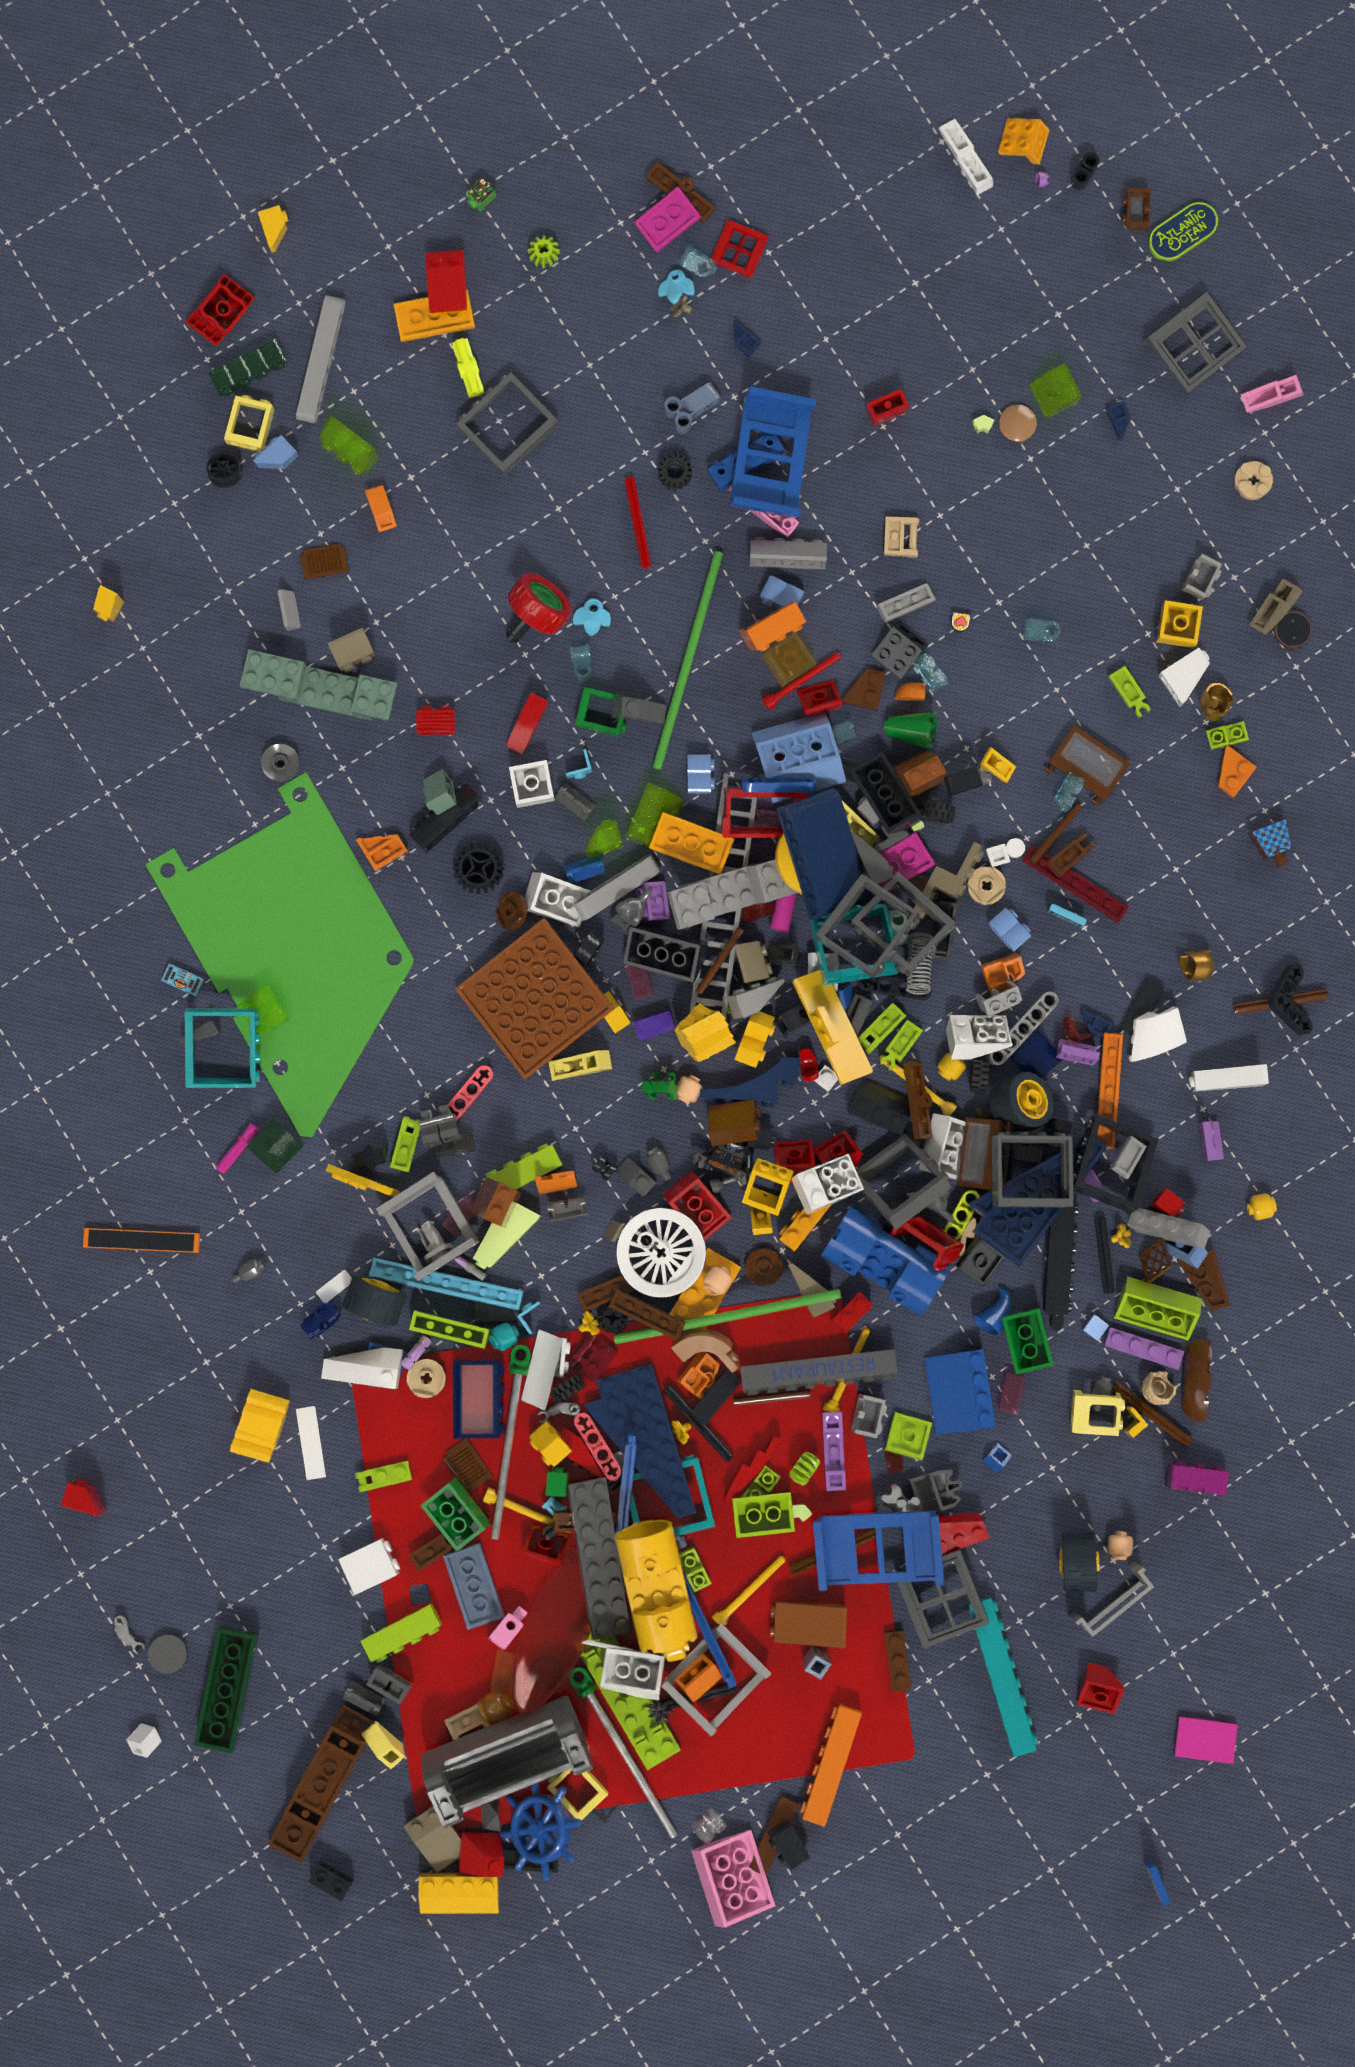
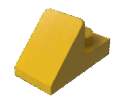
(997, 765)
(616, 1019)
(760, 1221)

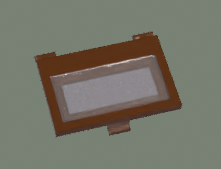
(1089, 760)
(976, 1152)

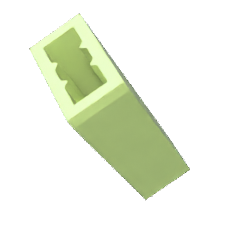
(500, 1239)

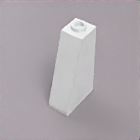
(1229, 1078)

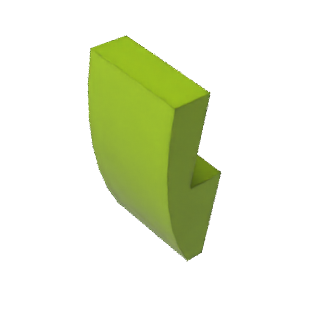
(1227, 735)
(762, 1483)
(694, 1569)

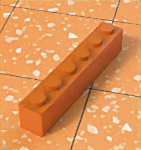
(831, 1765)

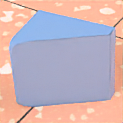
(1095, 1327)

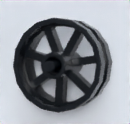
(229, 477)
(589, 948)
(370, 1157)

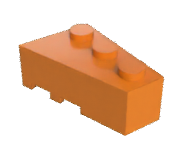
(773, 627)

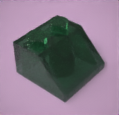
(274, 1146)

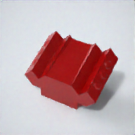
(220, 309)

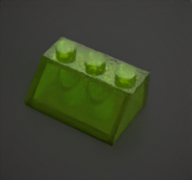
(348, 447)
(647, 816)

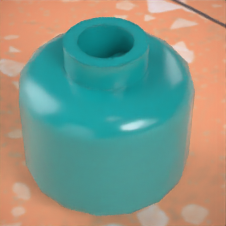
(503, 1336)

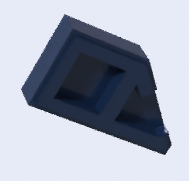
(744, 340)
(1118, 417)
(1096, 1024)

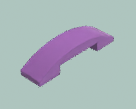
(833, 1451)

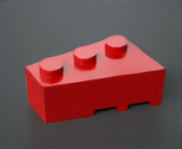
(961, 1531)

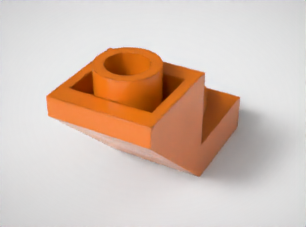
(380, 508)

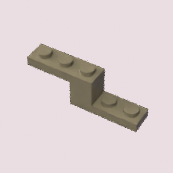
(949, 883)

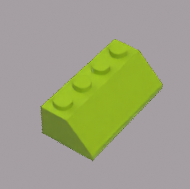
(1158, 1308)

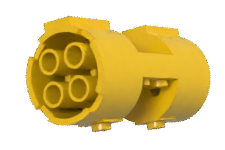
(655, 1586)

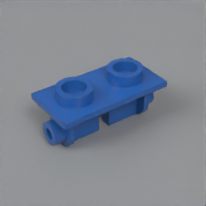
(584, 869)

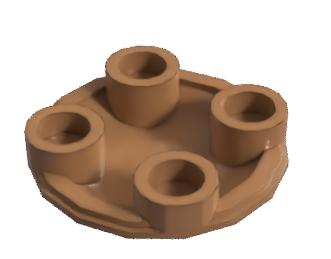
(1017, 423)

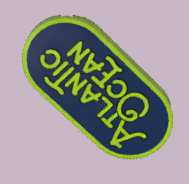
(1183, 231)

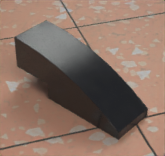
(944, 948)

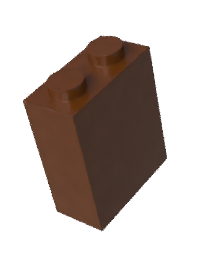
(733, 1122)

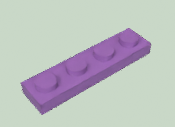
(1144, 1348)

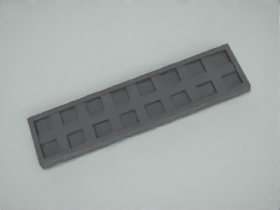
(598, 1558)

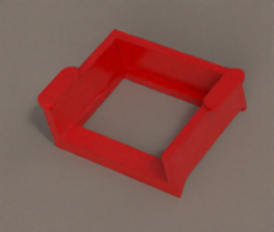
(945, 1244)

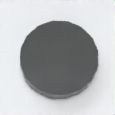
(167, 1653)

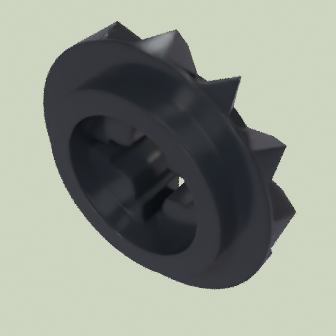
(605, 1324)

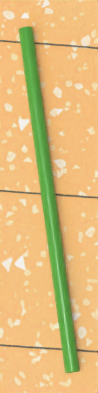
(687, 660)
(735, 1314)

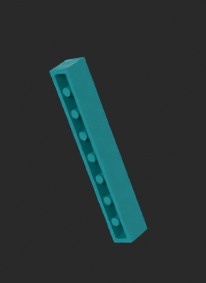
(1004, 1682)

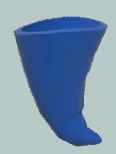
(991, 1318)

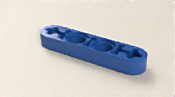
(778, 784)

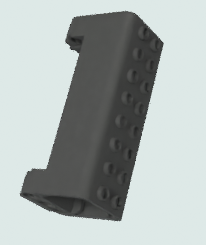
(504, 1759)

